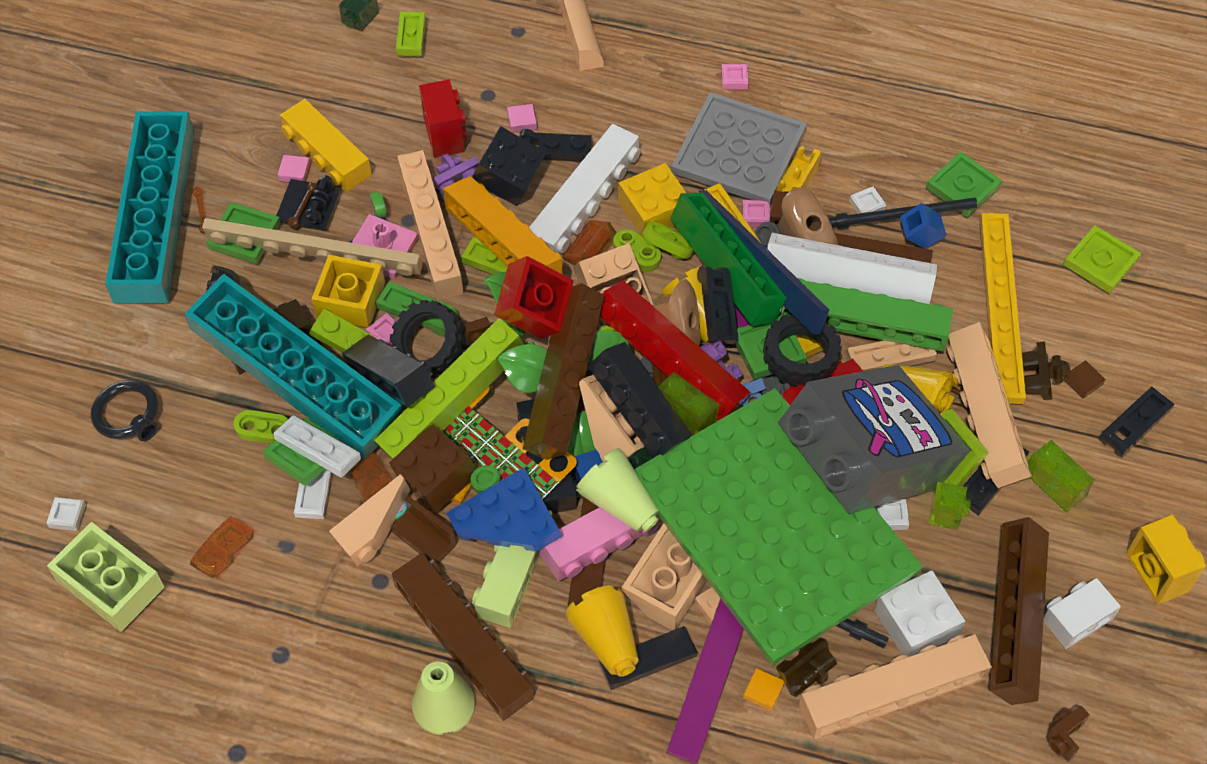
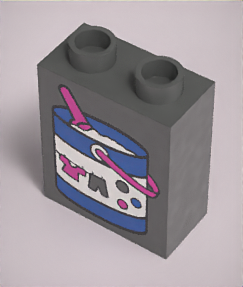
(872, 437)

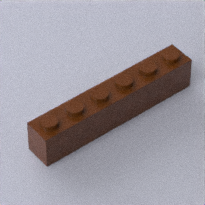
(561, 373)
(1020, 612)
(463, 636)

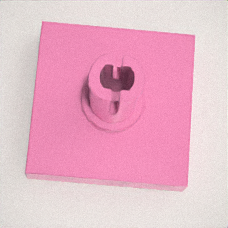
(385, 235)

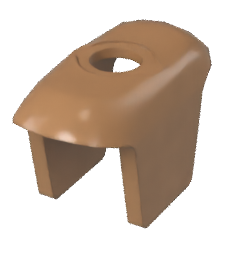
(802, 207)
(681, 309)

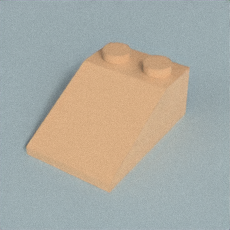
(606, 422)

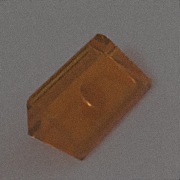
(592, 241)

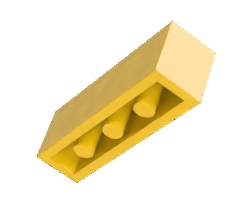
(325, 145)

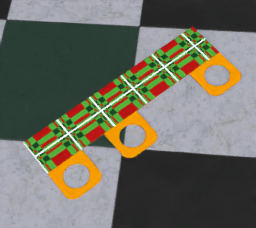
(505, 451)

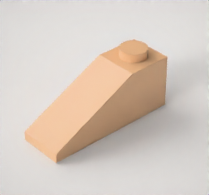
(367, 527)

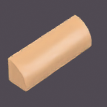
(581, 34)

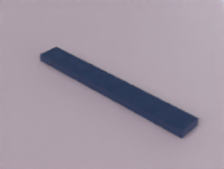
(799, 299)

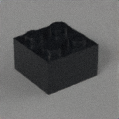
(508, 165)

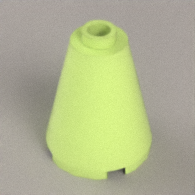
(619, 492)
(442, 700)

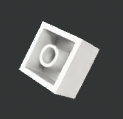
(919, 614)

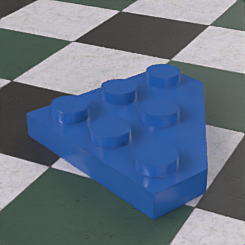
(507, 515)

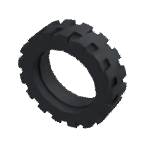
(454, 334)
(793, 371)

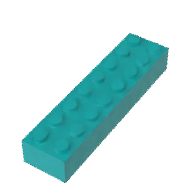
(150, 208)
(292, 365)

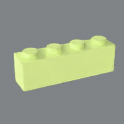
(505, 584)

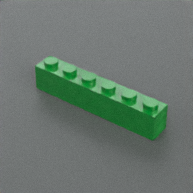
(720, 247)

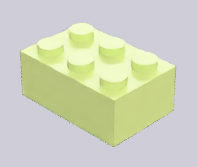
(106, 576)

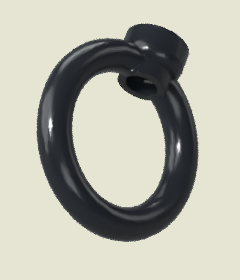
(141, 426)

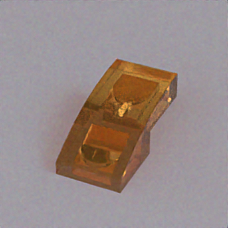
(368, 477)
(219, 548)

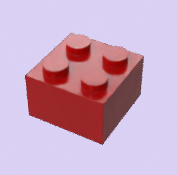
(443, 118)
(534, 297)

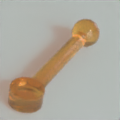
(198, 192)

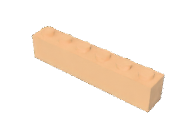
(430, 225)
(988, 405)
(894, 685)

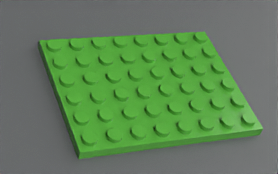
(772, 530)

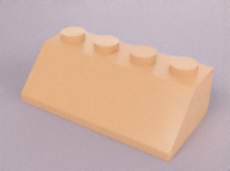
(664, 581)

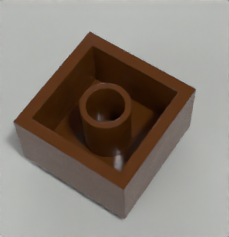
(434, 468)

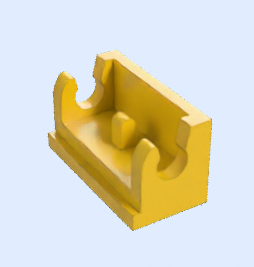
(800, 171)

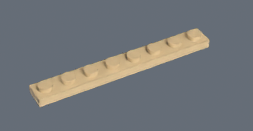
(302, 245)

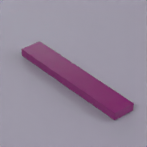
(705, 686)

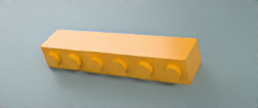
(496, 225)

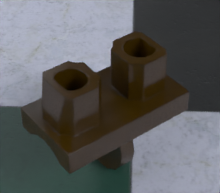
(1039, 360)
(807, 667)

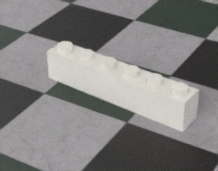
(586, 188)
(855, 268)

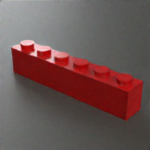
(669, 347)

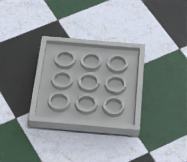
(739, 148)

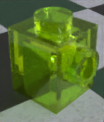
(948, 505)

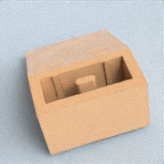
(608, 269)

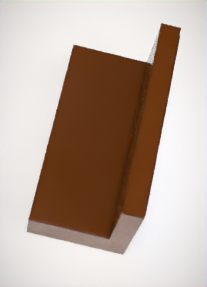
(424, 532)

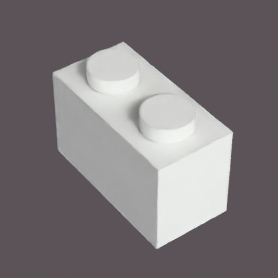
(1081, 612)

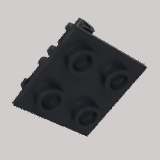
(319, 207)

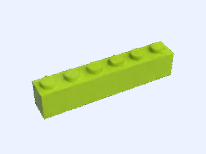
(453, 389)

